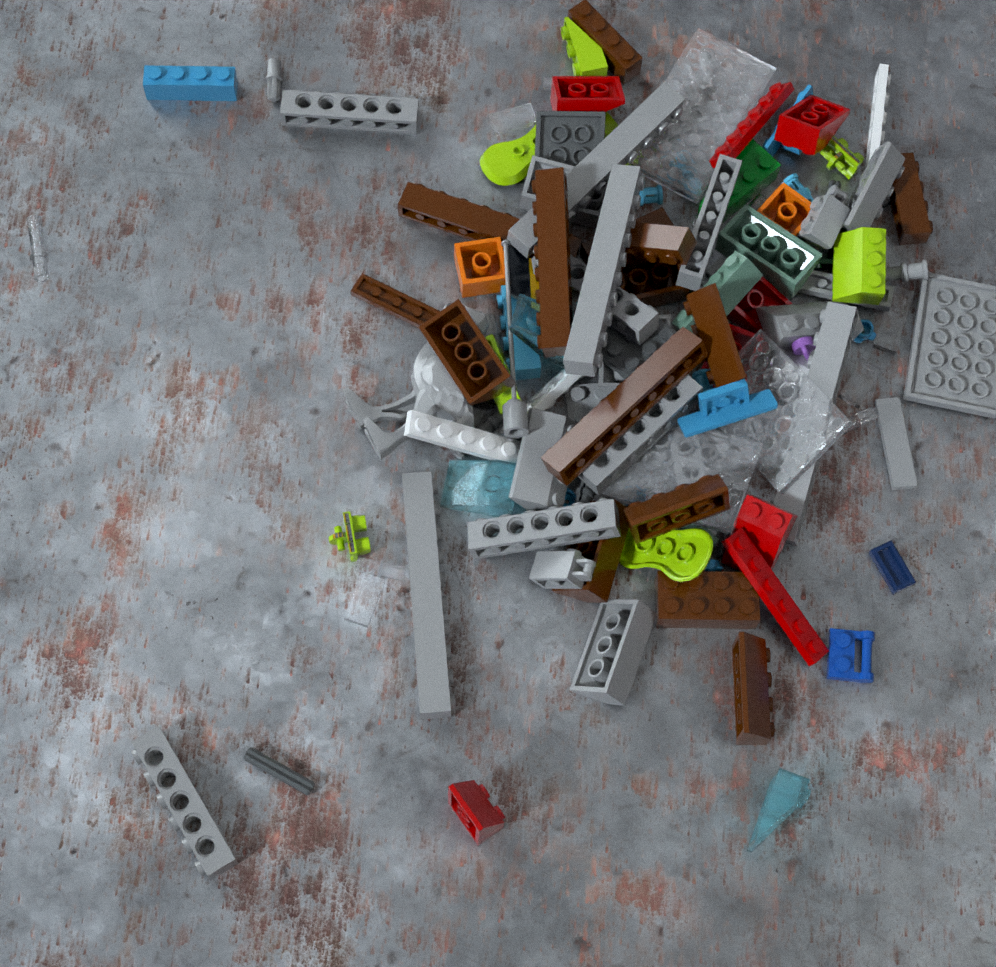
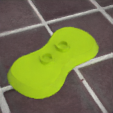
(509, 161)
(678, 553)

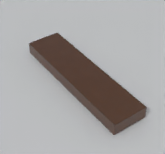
(392, 301)

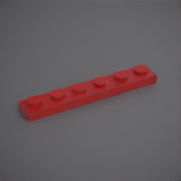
(754, 122)
(775, 596)

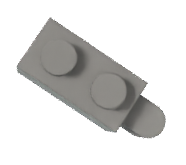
(824, 219)
(561, 569)

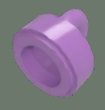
(803, 346)

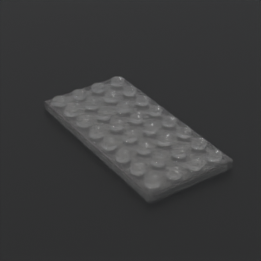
(718, 92)

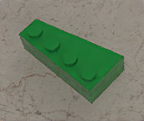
(755, 175)

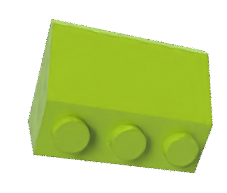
(859, 266)

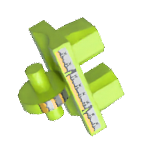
(841, 157)
(352, 525)

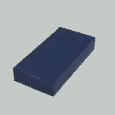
(892, 567)

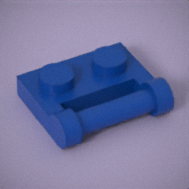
(842, 655)

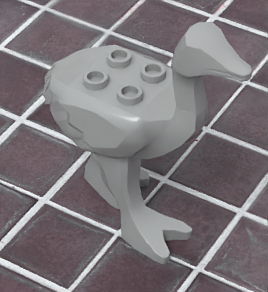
(432, 394)

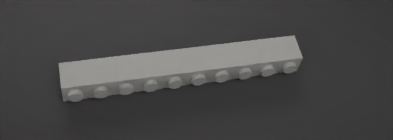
(617, 148)
(603, 271)
(826, 372)
(426, 596)

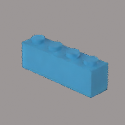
(190, 83)

